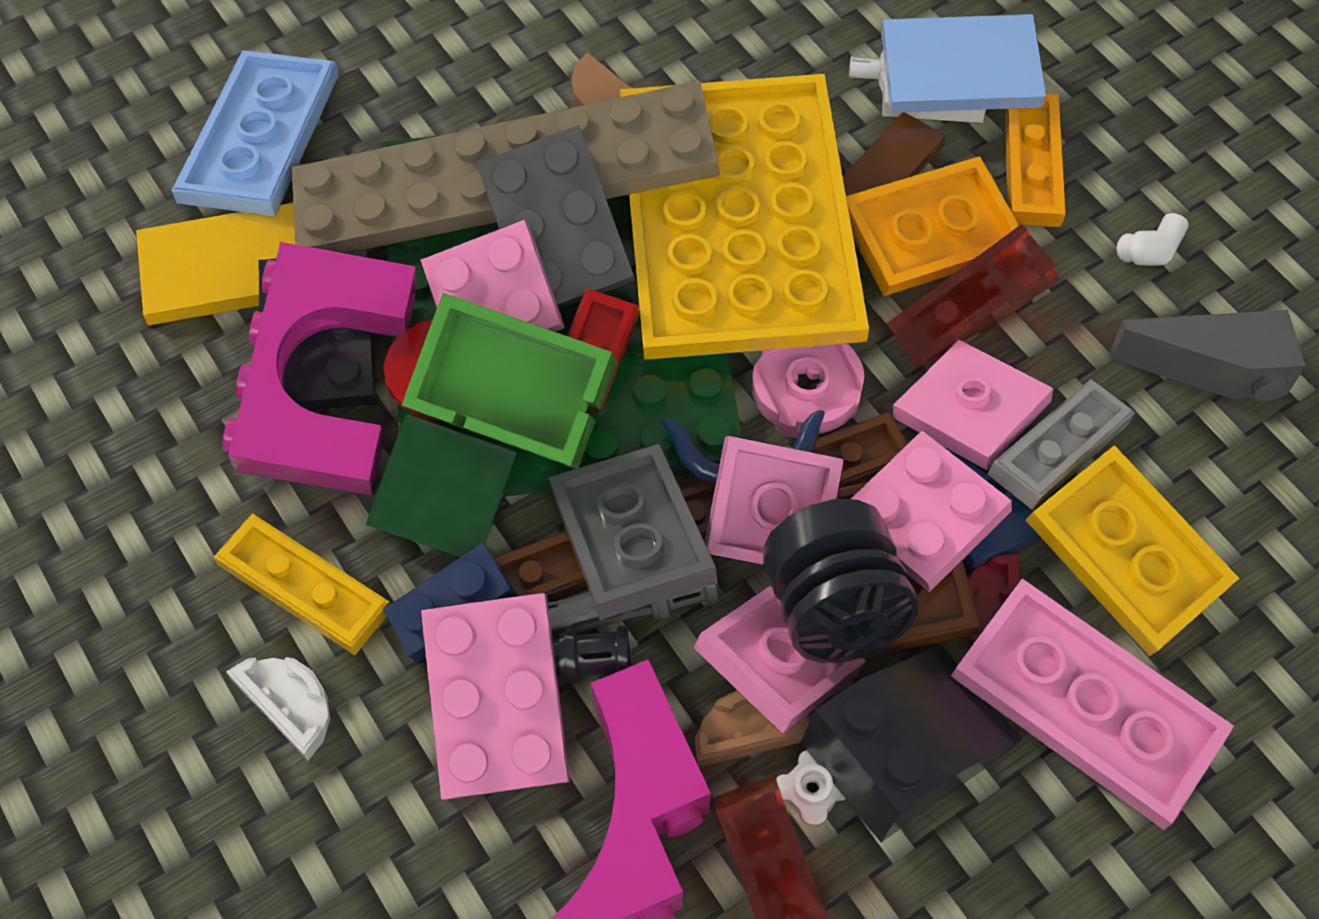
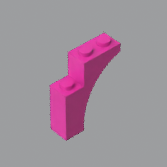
(654, 794)

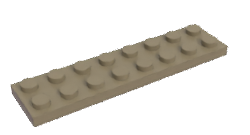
(437, 187)

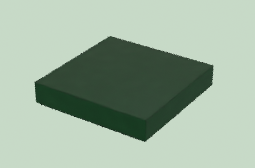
(441, 487)

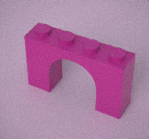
(305, 295)

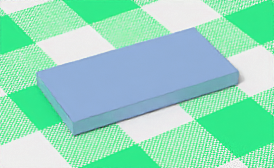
(256, 133)

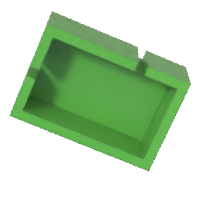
(510, 380)

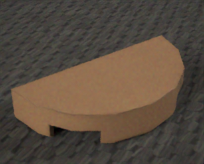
(594, 82)
(739, 730)

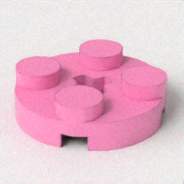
(788, 405)

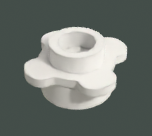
(810, 806)

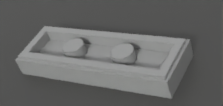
(1061, 444)

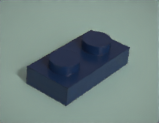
(465, 581)

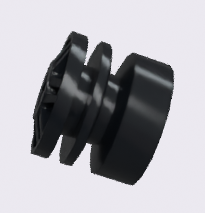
(839, 581)

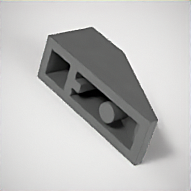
(1218, 353)

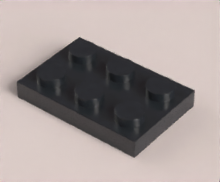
(330, 366)

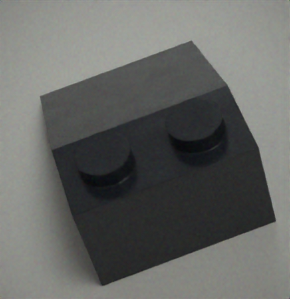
(906, 739)

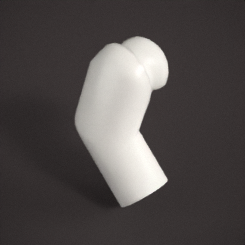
(1153, 247)

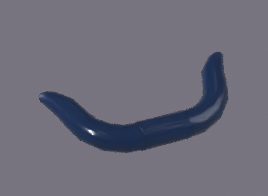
(707, 469)

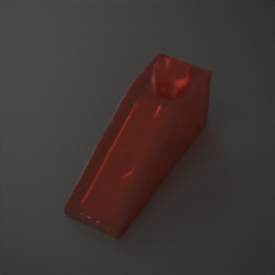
(975, 297)
(768, 852)

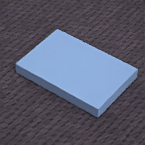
(962, 63)

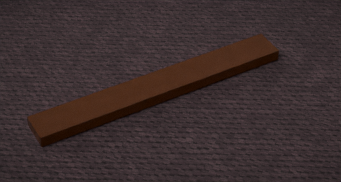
(554, 569)

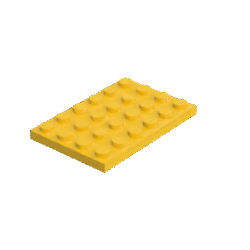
(762, 247)

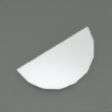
(288, 697)

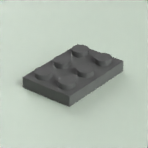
(563, 202)
(632, 531)

